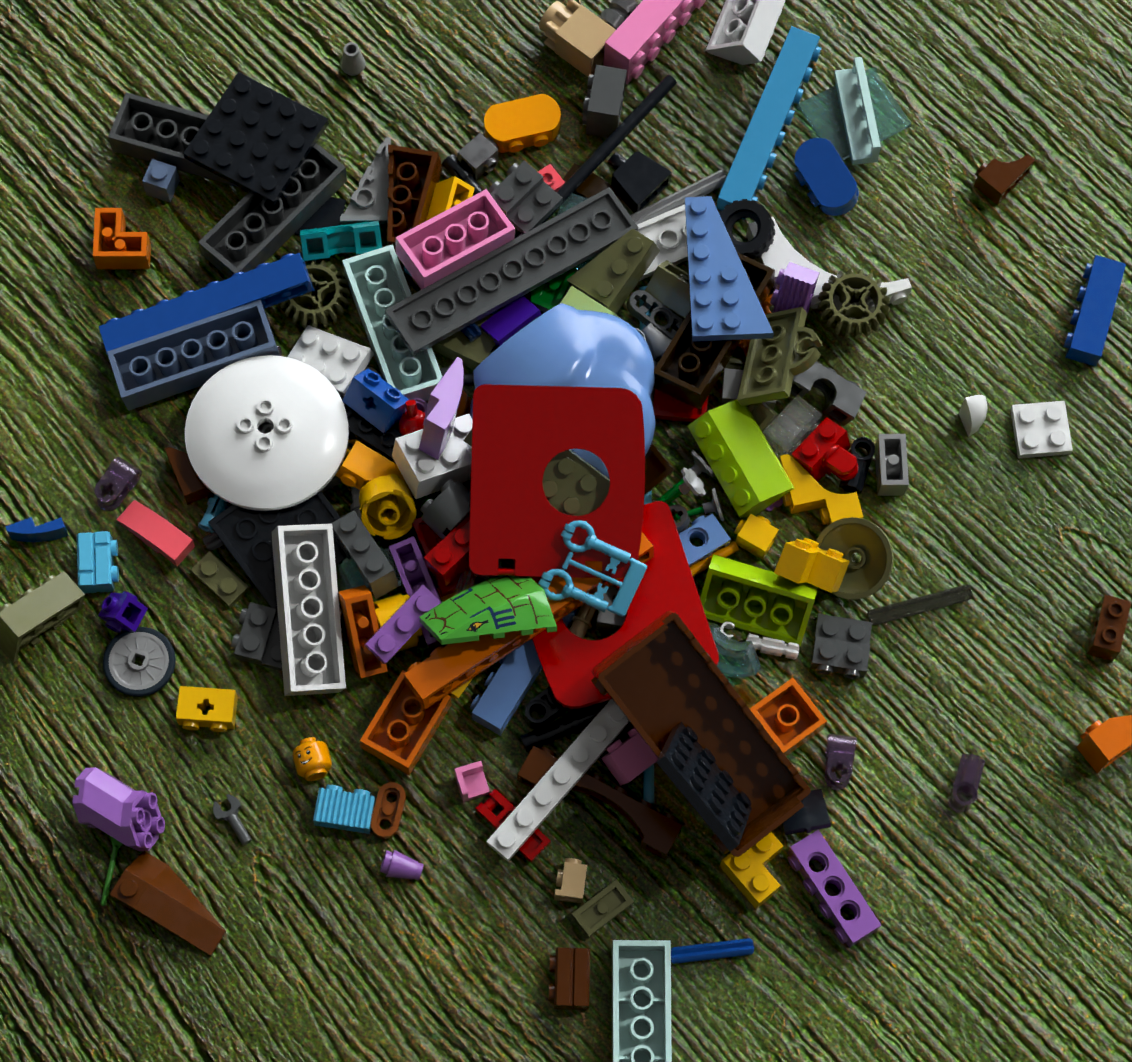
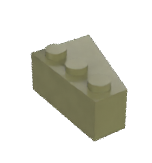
(616, 270)
(37, 611)

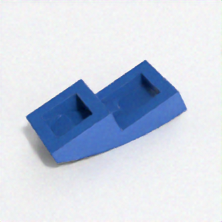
(28, 532)

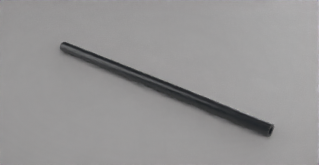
(613, 140)

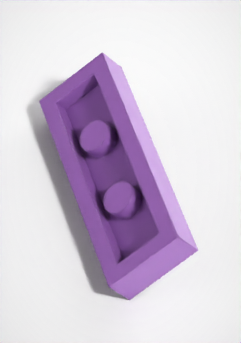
(401, 624)

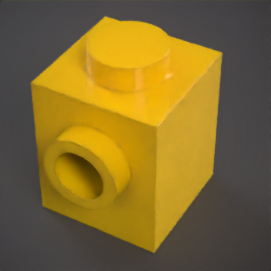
(756, 535)

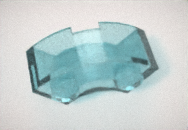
(735, 657)

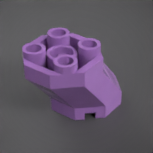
(118, 809)

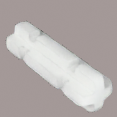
(774, 646)

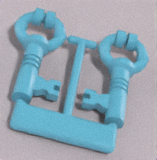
(627, 587)

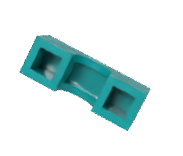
(332, 240)

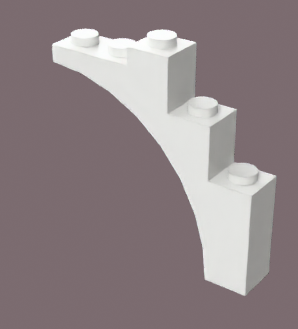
(782, 253)

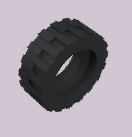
(765, 224)

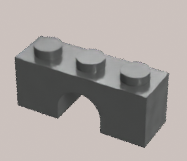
(841, 396)
(366, 554)

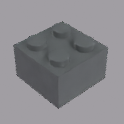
(604, 100)

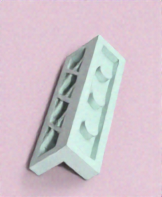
(858, 113)

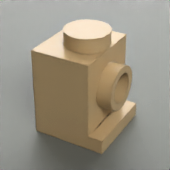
(571, 881)

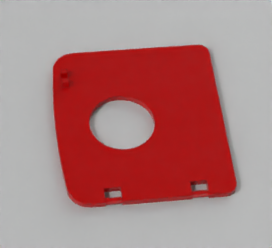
(513, 442)
(664, 588)

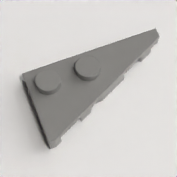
(371, 198)

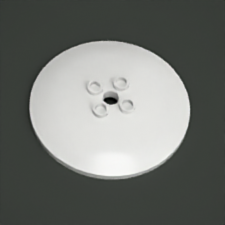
(272, 467)

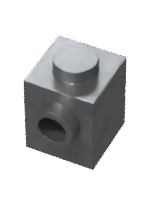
(479, 155)

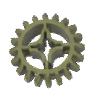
(332, 284)
(865, 320)

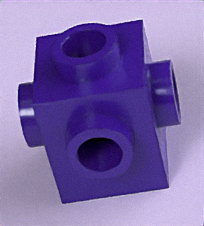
(122, 612)

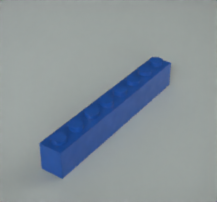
(267, 282)

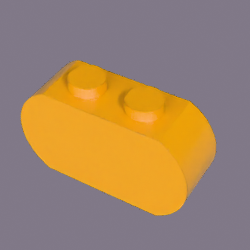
(523, 123)

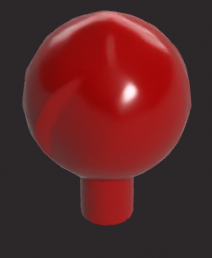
(412, 419)

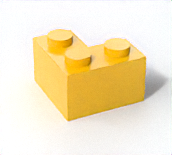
(805, 562)
(749, 870)

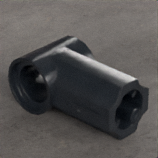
(856, 484)

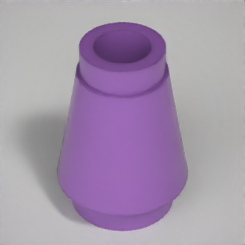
(400, 866)

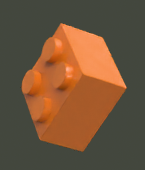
(789, 716)

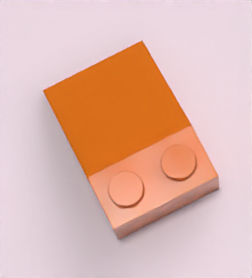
(1106, 741)

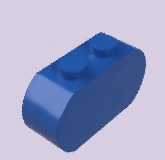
(826, 177)

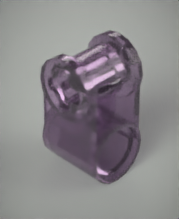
(119, 480)
(840, 757)

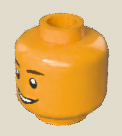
(312, 759)

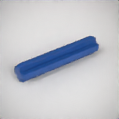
(712, 950)

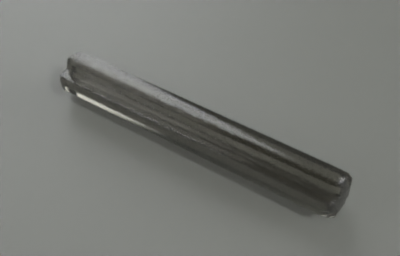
(920, 604)

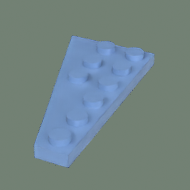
(719, 288)

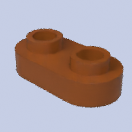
(388, 811)

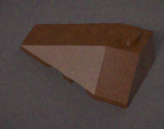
(161, 897)

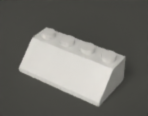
(744, 30)

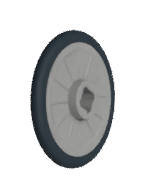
(133, 679)

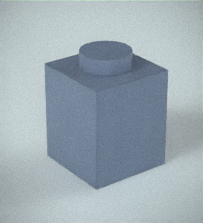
(161, 180)

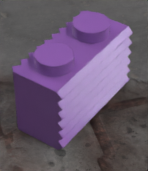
(795, 288)

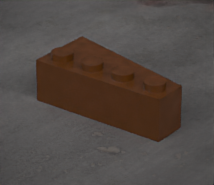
(411, 188)

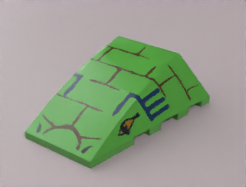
(491, 608)

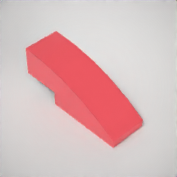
(156, 532)

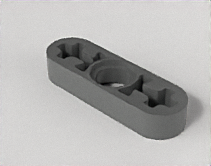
(658, 308)

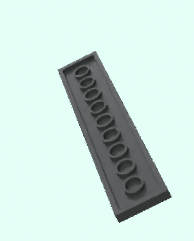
(510, 271)

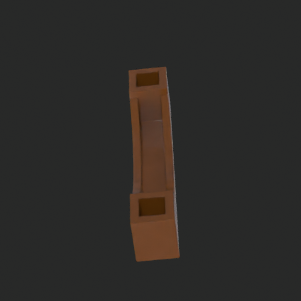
(655, 830)

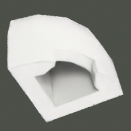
(973, 413)

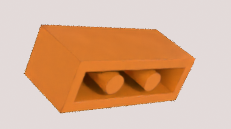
(360, 626)

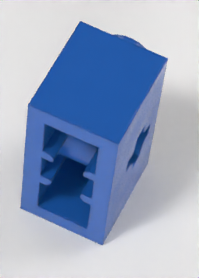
(375, 400)

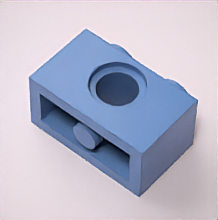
(710, 532)

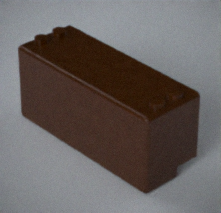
(671, 679)

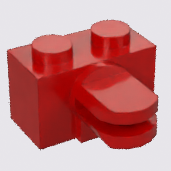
(827, 452)

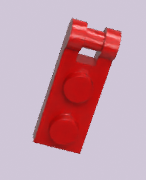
(537, 841)

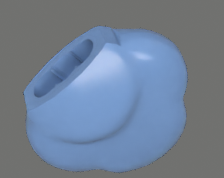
(576, 351)

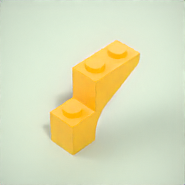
(811, 495)

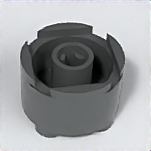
(447, 509)

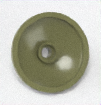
(869, 540)

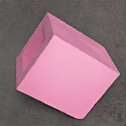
(471, 781)

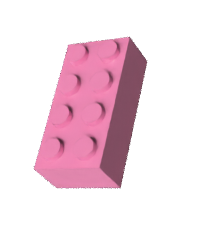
(454, 239)

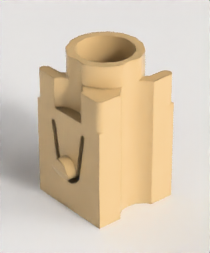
(576, 35)

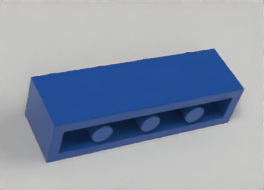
(1095, 310)

